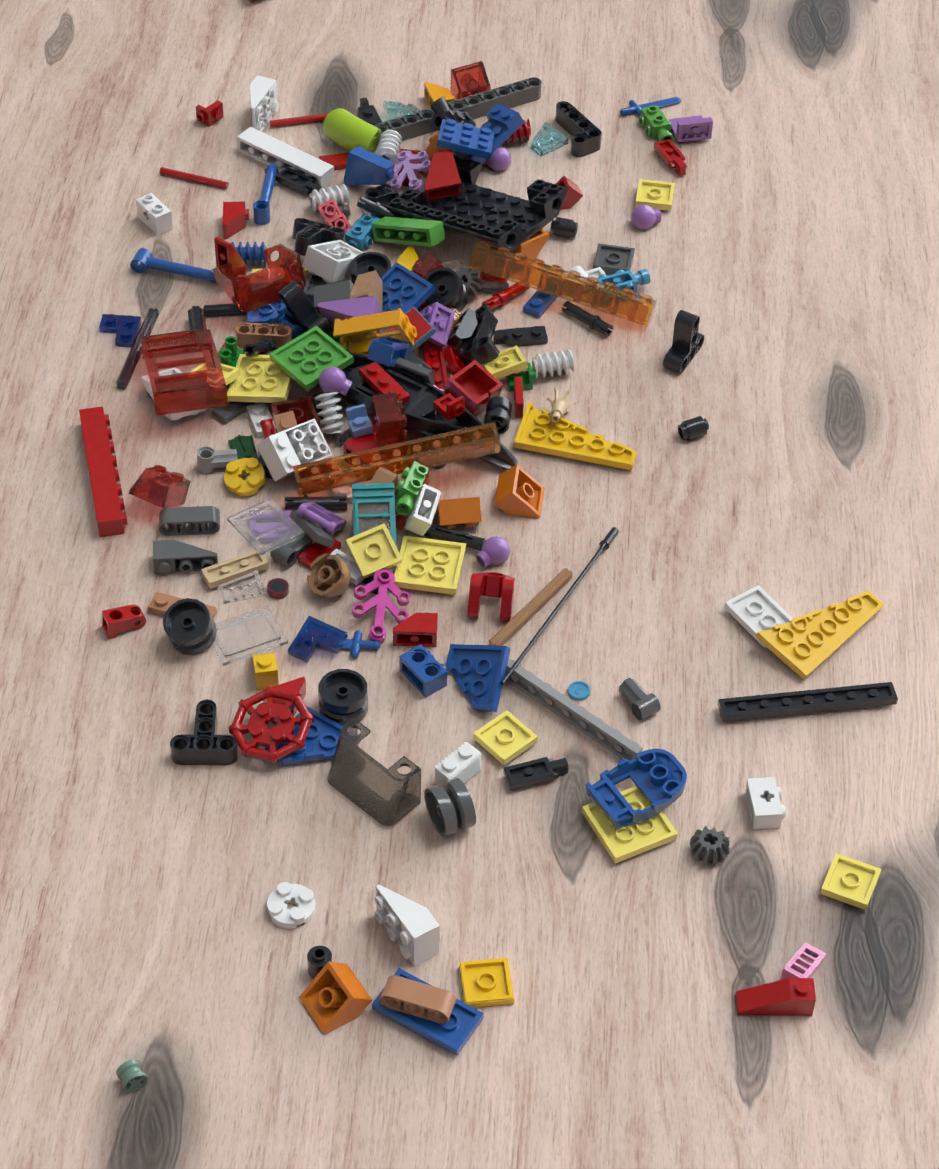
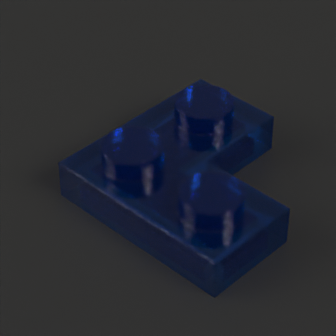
(125, 327)
(315, 634)

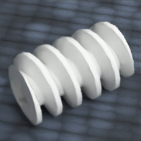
(389, 145)
(339, 194)
(553, 363)
(329, 413)

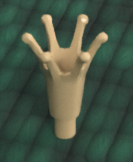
(559, 406)

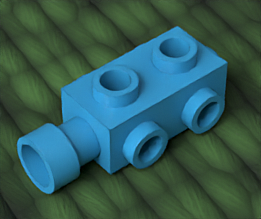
(361, 232)
(626, 279)

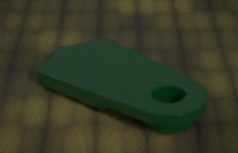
(244, 446)

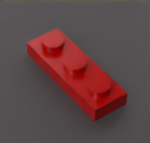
(382, 381)

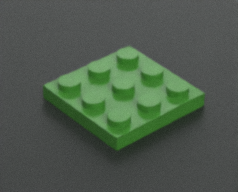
(309, 355)

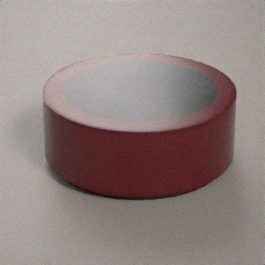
(278, 588)

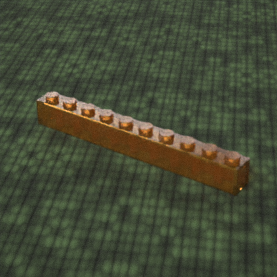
(562, 283)
(427, 451)

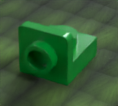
(527, 379)

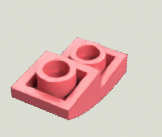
(332, 215)

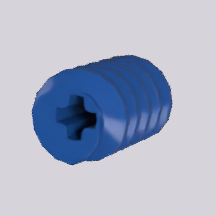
(251, 253)

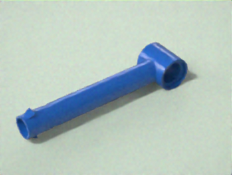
(262, 207)
(144, 259)

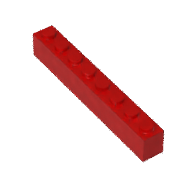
(102, 472)

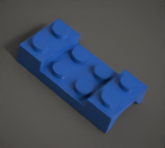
(502, 122)

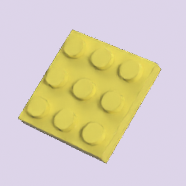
(259, 381)
(430, 565)
(632, 839)

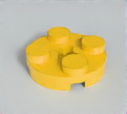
(241, 467)

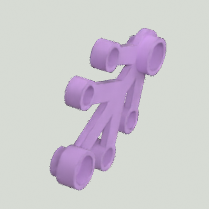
(404, 160)

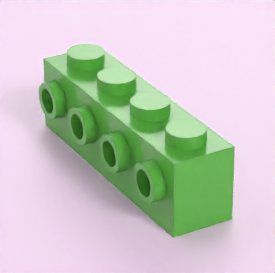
(408, 231)

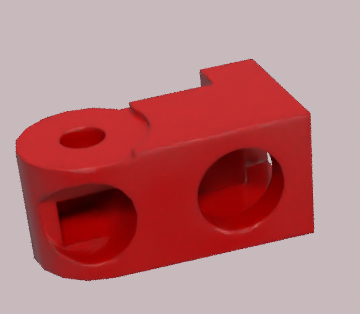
(122, 619)

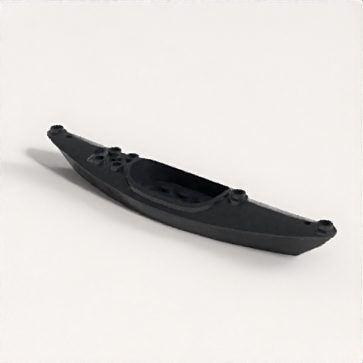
(419, 410)

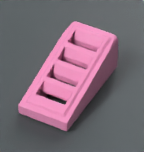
(789, 972)

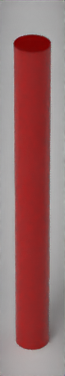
(298, 120)
(195, 178)

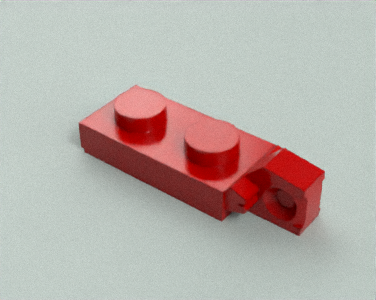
(671, 155)

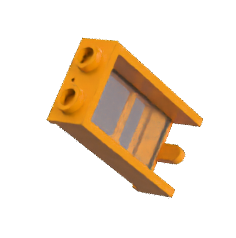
(364, 329)

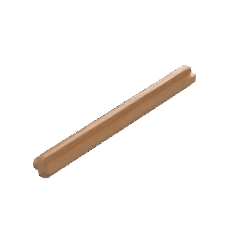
(531, 608)

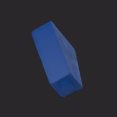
(367, 168)

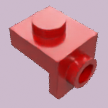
(210, 114)
(449, 406)

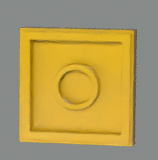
(486, 982)

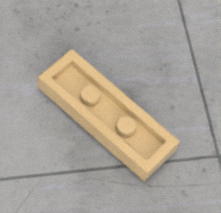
(234, 568)

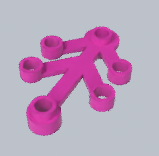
(381, 601)

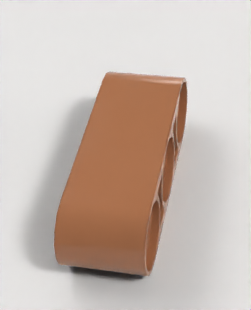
(252, 332)
(418, 999)

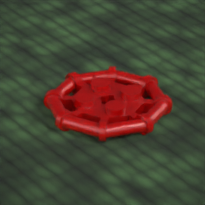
(267, 713)

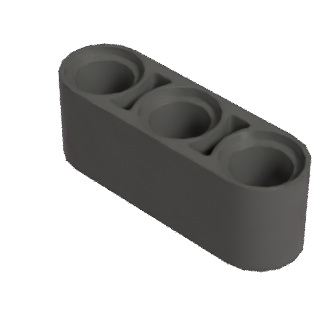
(189, 520)

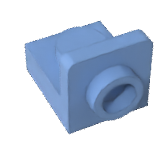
(359, 421)

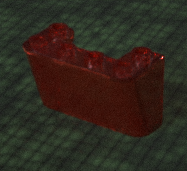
(262, 286)

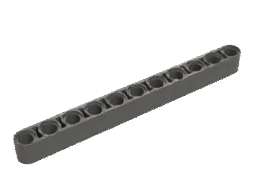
(477, 105)

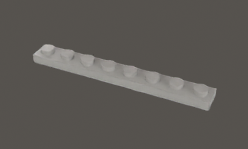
(573, 713)

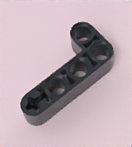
(585, 135)
(479, 345)

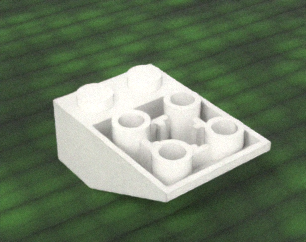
(263, 101)
(293, 447)
(408, 925)

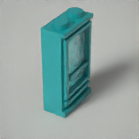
(373, 506)

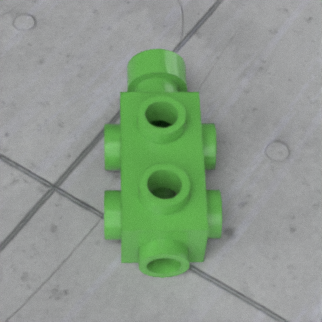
(656, 123)
(409, 487)

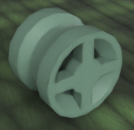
(131, 1075)

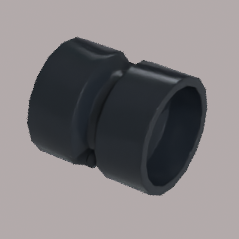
(498, 411)

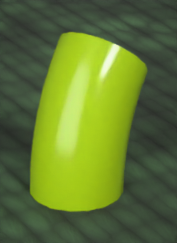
(350, 130)

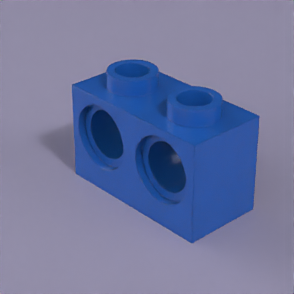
(387, 350)
(423, 670)

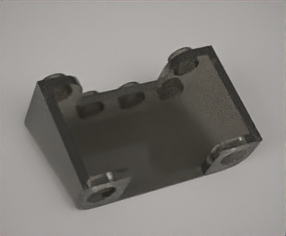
(370, 785)

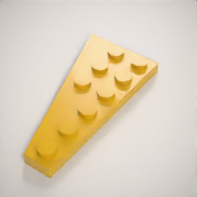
(569, 441)
(816, 635)

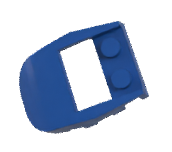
(656, 776)

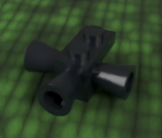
(443, 111)

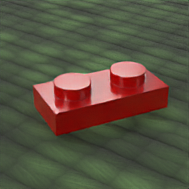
(315, 550)

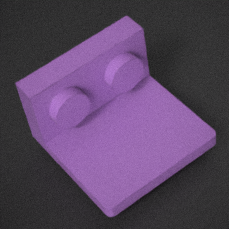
(692, 128)
(441, 320)

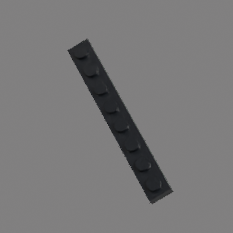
(807, 701)

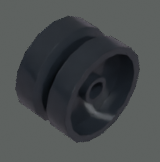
(369, 262)
(450, 289)
(189, 626)
(343, 696)

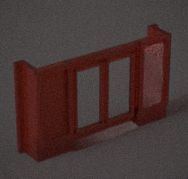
(184, 390)

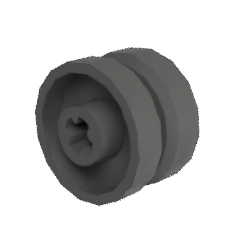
(450, 807)

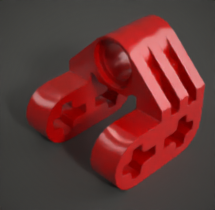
(491, 585)

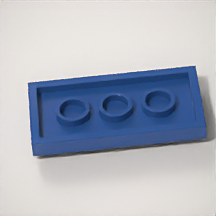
(450, 1035)

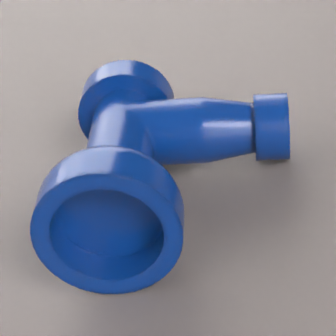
(296, 330)

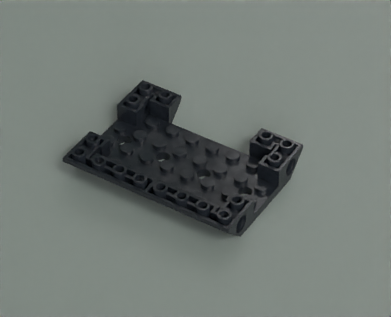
(484, 212)

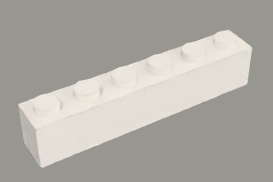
(273, 151)

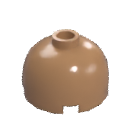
(329, 576)

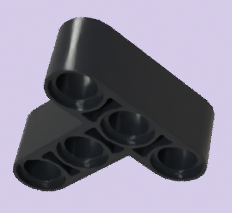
(311, 232)
(300, 308)
(685, 342)
(205, 745)

